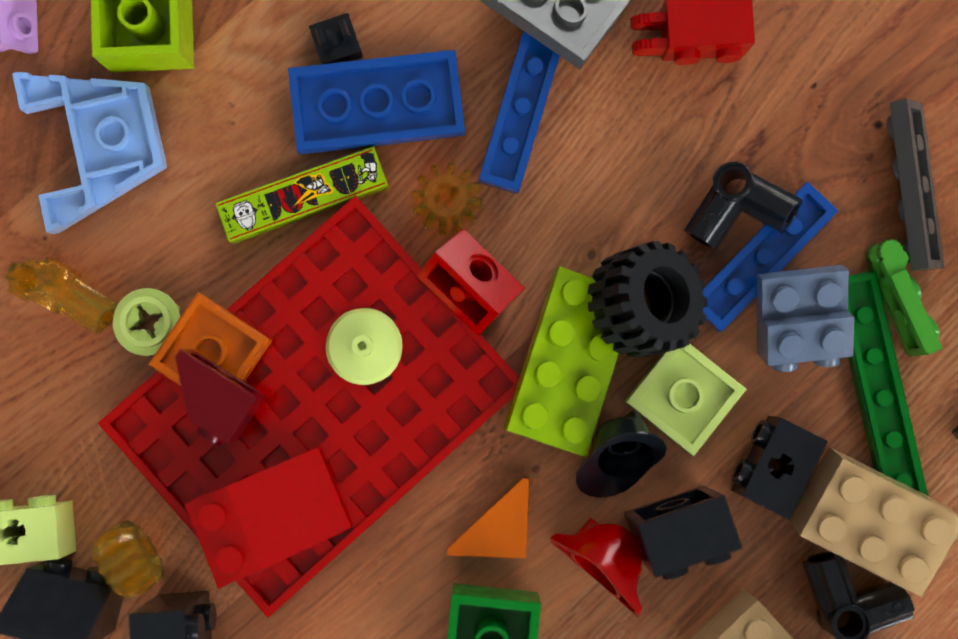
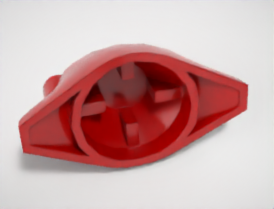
(608, 556)

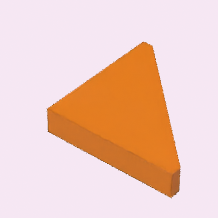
(500, 529)

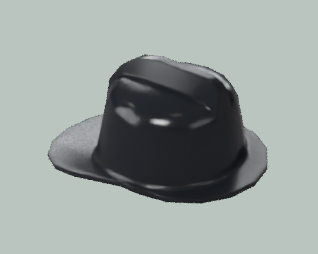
(620, 456)

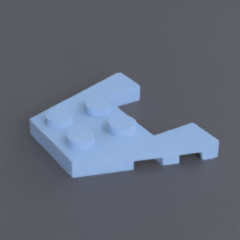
(111, 137)

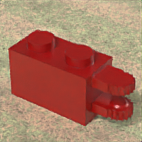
(697, 31)

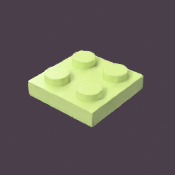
(685, 397)

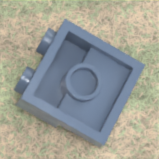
(804, 317)

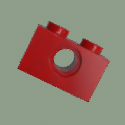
(470, 281)

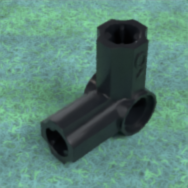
(757, 199)
(868, 609)

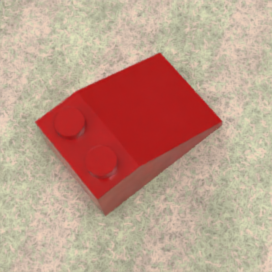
(268, 517)

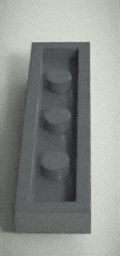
(914, 171)

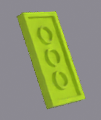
(563, 370)

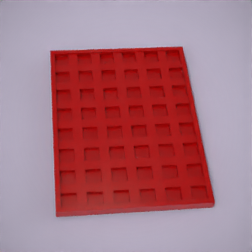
(371, 435)

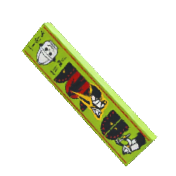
(301, 195)

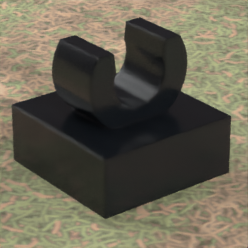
(336, 40)

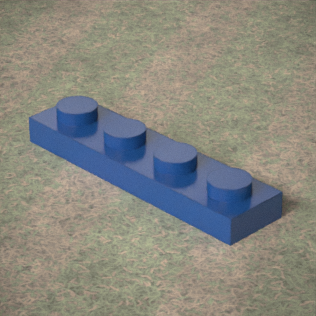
(519, 115)
(763, 253)

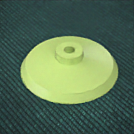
(364, 346)

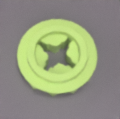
(130, 314)

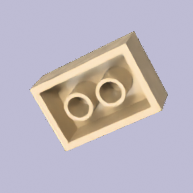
(875, 522)

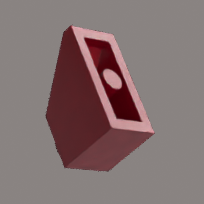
(216, 398)

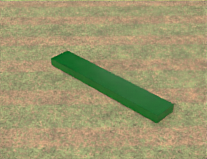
(881, 386)

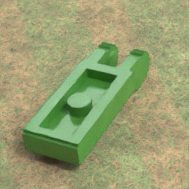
(902, 299)

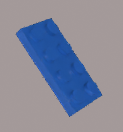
(376, 102)

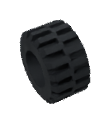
(673, 295)

